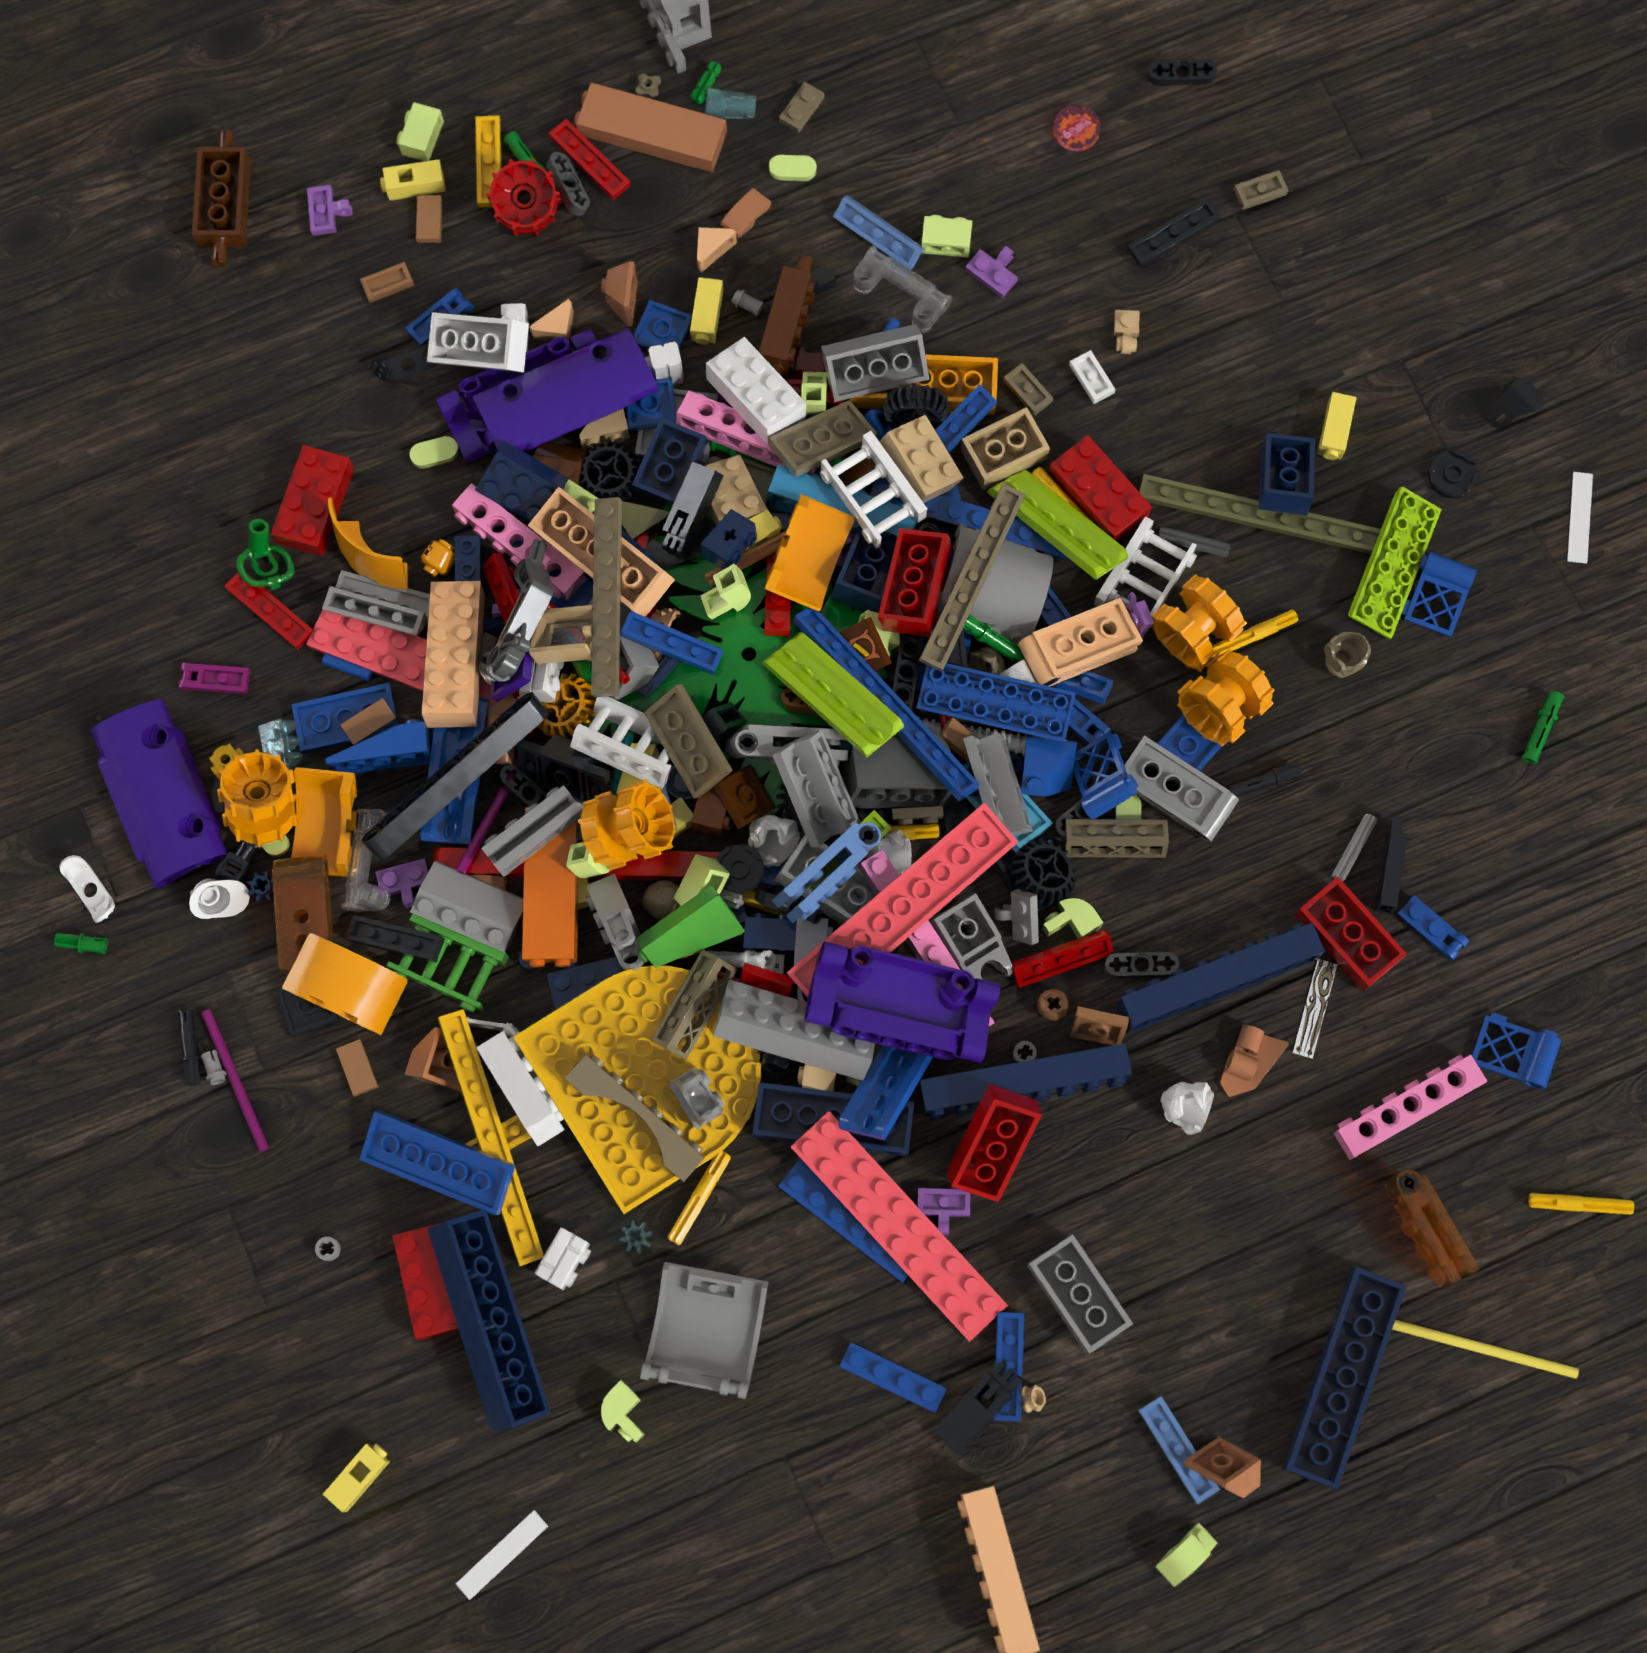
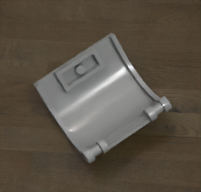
(1013, 589)
(706, 1329)

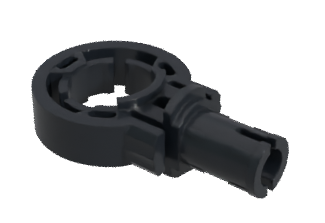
(767, 892)

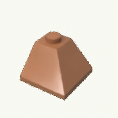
(621, 290)
(432, 1062)
(1227, 1467)

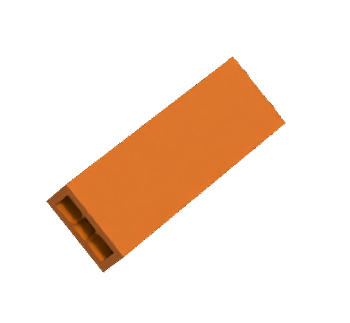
(551, 904)

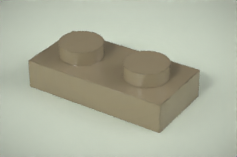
(801, 107)
(1261, 189)
(1028, 389)
(928, 814)

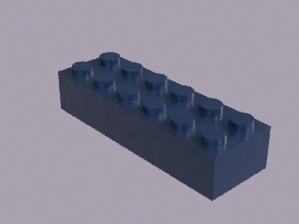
(789, 1111)

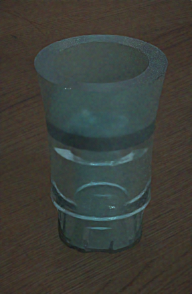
(729, 104)

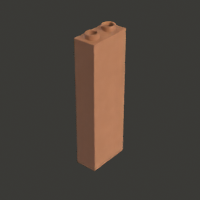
(651, 127)

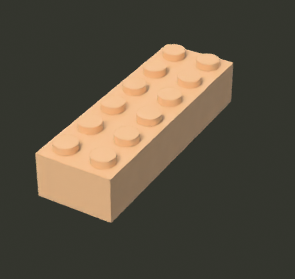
(571, 531)
(453, 654)
(999, 1571)

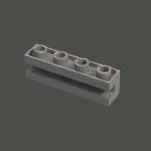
(533, 830)

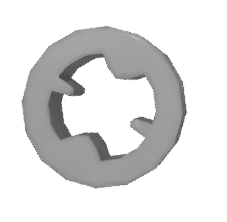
(1019, 1046)
(327, 1257)

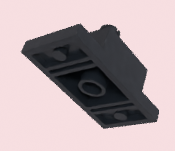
(561, 765)

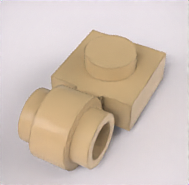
(1126, 325)

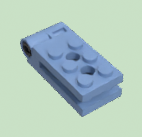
(847, 852)

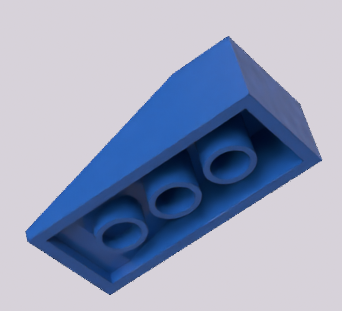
(393, 749)

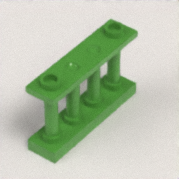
(468, 947)

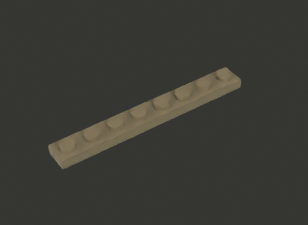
(972, 577)
(606, 597)

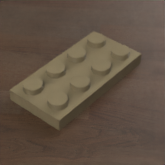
(820, 438)
(688, 741)

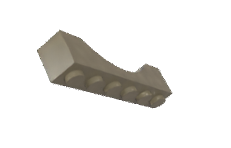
(676, 1153)

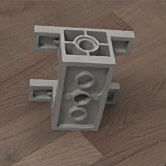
(677, 35)

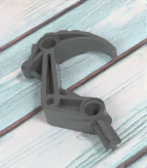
(503, 660)

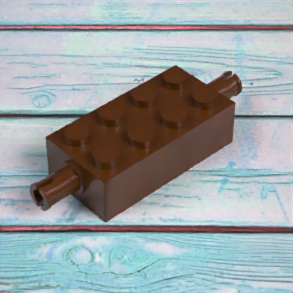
(221, 197)
(788, 317)

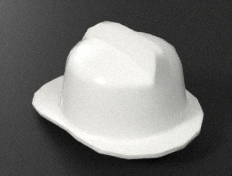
(218, 898)

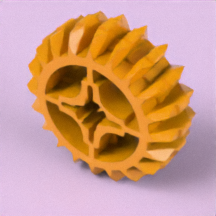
(568, 709)

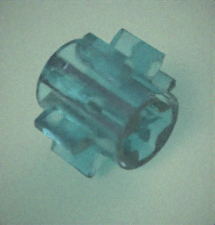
(637, 1244)

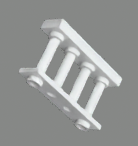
(884, 468)
(1122, 575)
(614, 752)

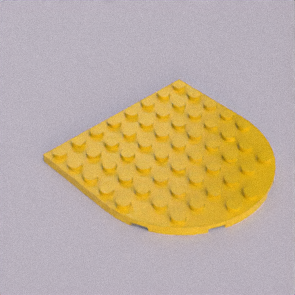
(617, 1026)

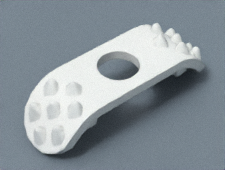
(80, 874)
(507, 1028)

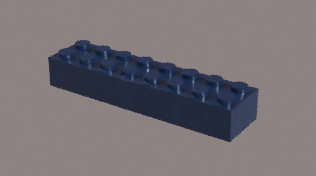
(1220, 977)
(1029, 1078)
(488, 1321)
(1344, 1378)

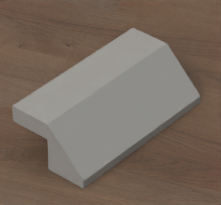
(378, 605)
(998, 781)
(816, 787)

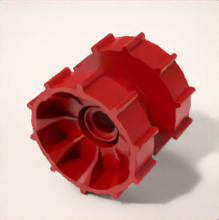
(520, 178)

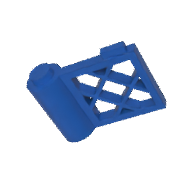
(1442, 574)
(1107, 790)
(1537, 1057)

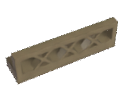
(1116, 835)
(690, 1002)

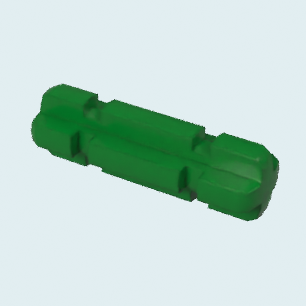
(706, 79)

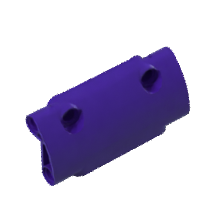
(567, 393)
(462, 413)
(158, 792)
(901, 1002)

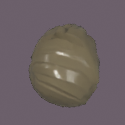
(1346, 654)
(986, 660)
(659, 899)

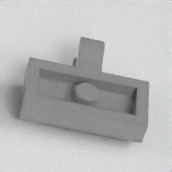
(1023, 915)

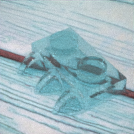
(275, 741)

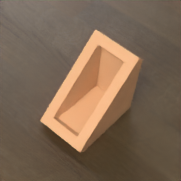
(713, 244)
(554, 324)

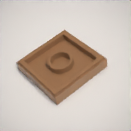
(1098, 1027)

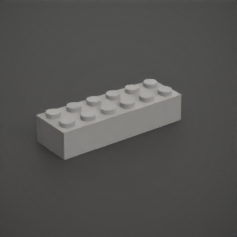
(778, 1027)

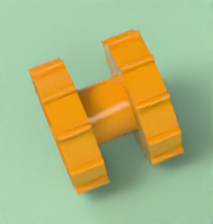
(1207, 612)
(1224, 698)
(255, 777)
(627, 825)

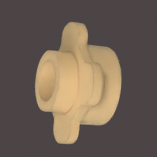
(1032, 1398)

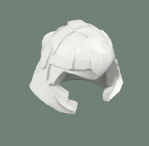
(774, 838)
(897, 849)
(1188, 1105)

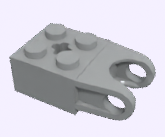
(616, 919)
(807, 938)
(979, 942)
(696, 1097)

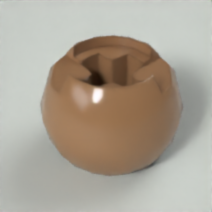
(1052, 995)

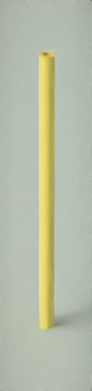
(1486, 1349)

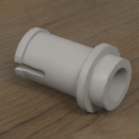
(747, 302)
(213, 1068)

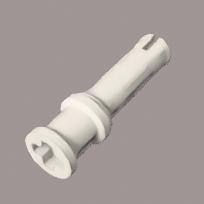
(760, 959)

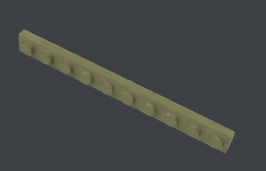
(1246, 512)

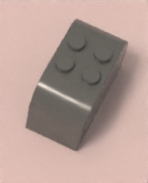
(892, 778)

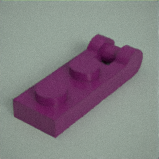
(214, 678)

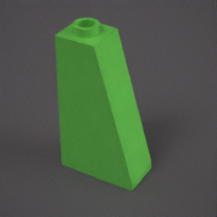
(689, 929)

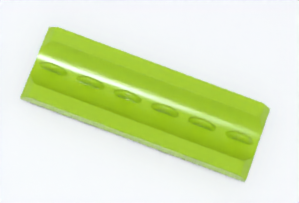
(1064, 526)
(1394, 562)
(834, 694)

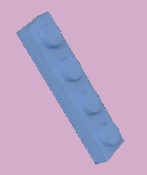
(878, 232)
(1176, 1448)

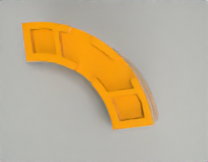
(809, 553)
(383, 569)
(325, 816)
(345, 983)

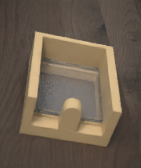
(563, 635)

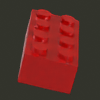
(1099, 489)
(304, 512)
(915, 582)
(1351, 934)
(994, 1143)
(424, 1285)

